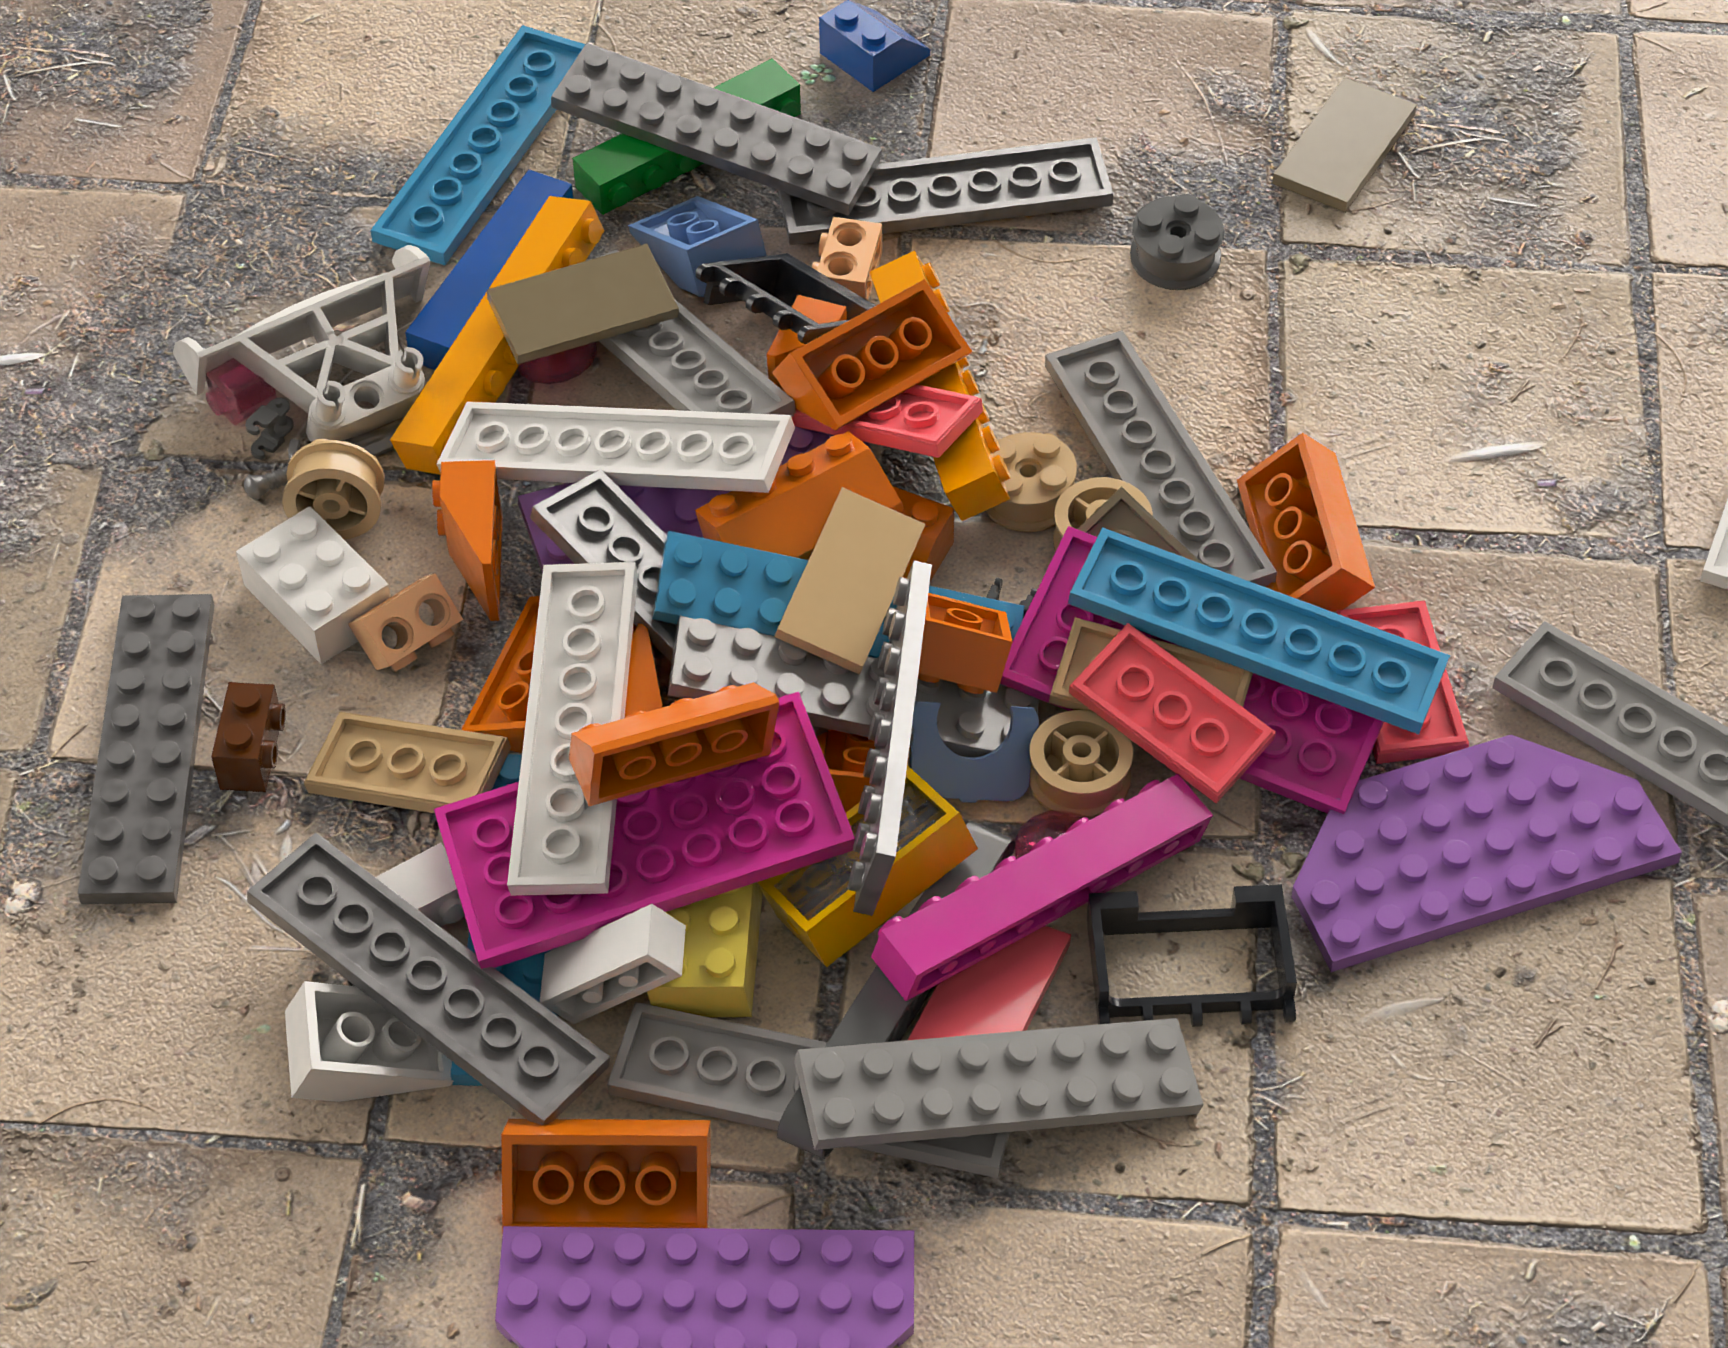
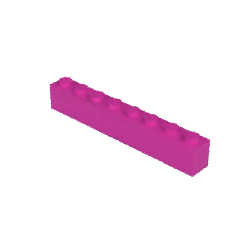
(1039, 886)

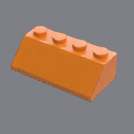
(872, 357)
(799, 500)
(1307, 525)
(673, 742)
(606, 1173)

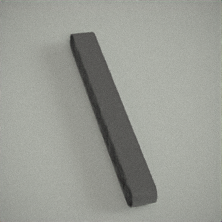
(879, 1009)

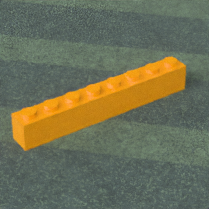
(480, 356)
(968, 468)

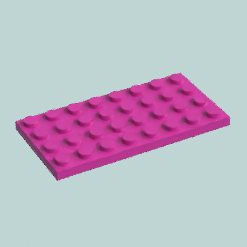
(1316, 743)
(666, 849)

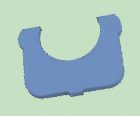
(995, 776)

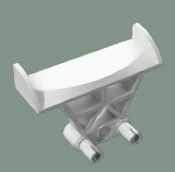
(332, 409)

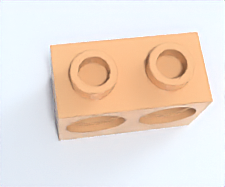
(850, 254)
(402, 615)

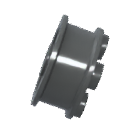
(1177, 242)

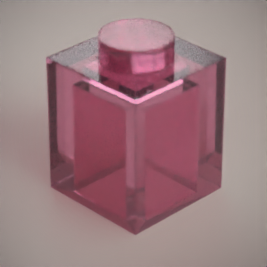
(236, 391)

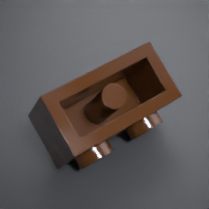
(248, 737)

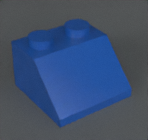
(867, 44)

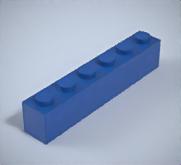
(468, 282)

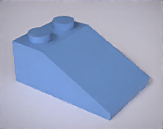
(696, 235)

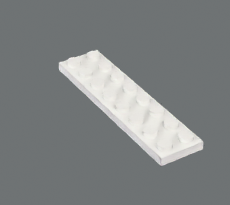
(625, 443)
(574, 682)

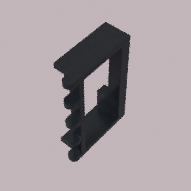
(771, 287)
(1250, 908)

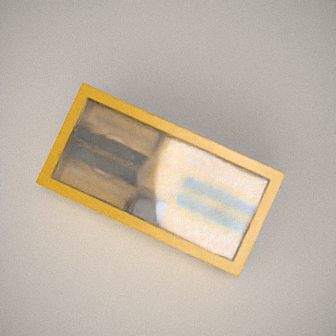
(817, 899)

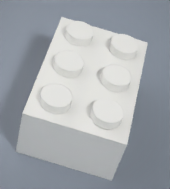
(311, 582)

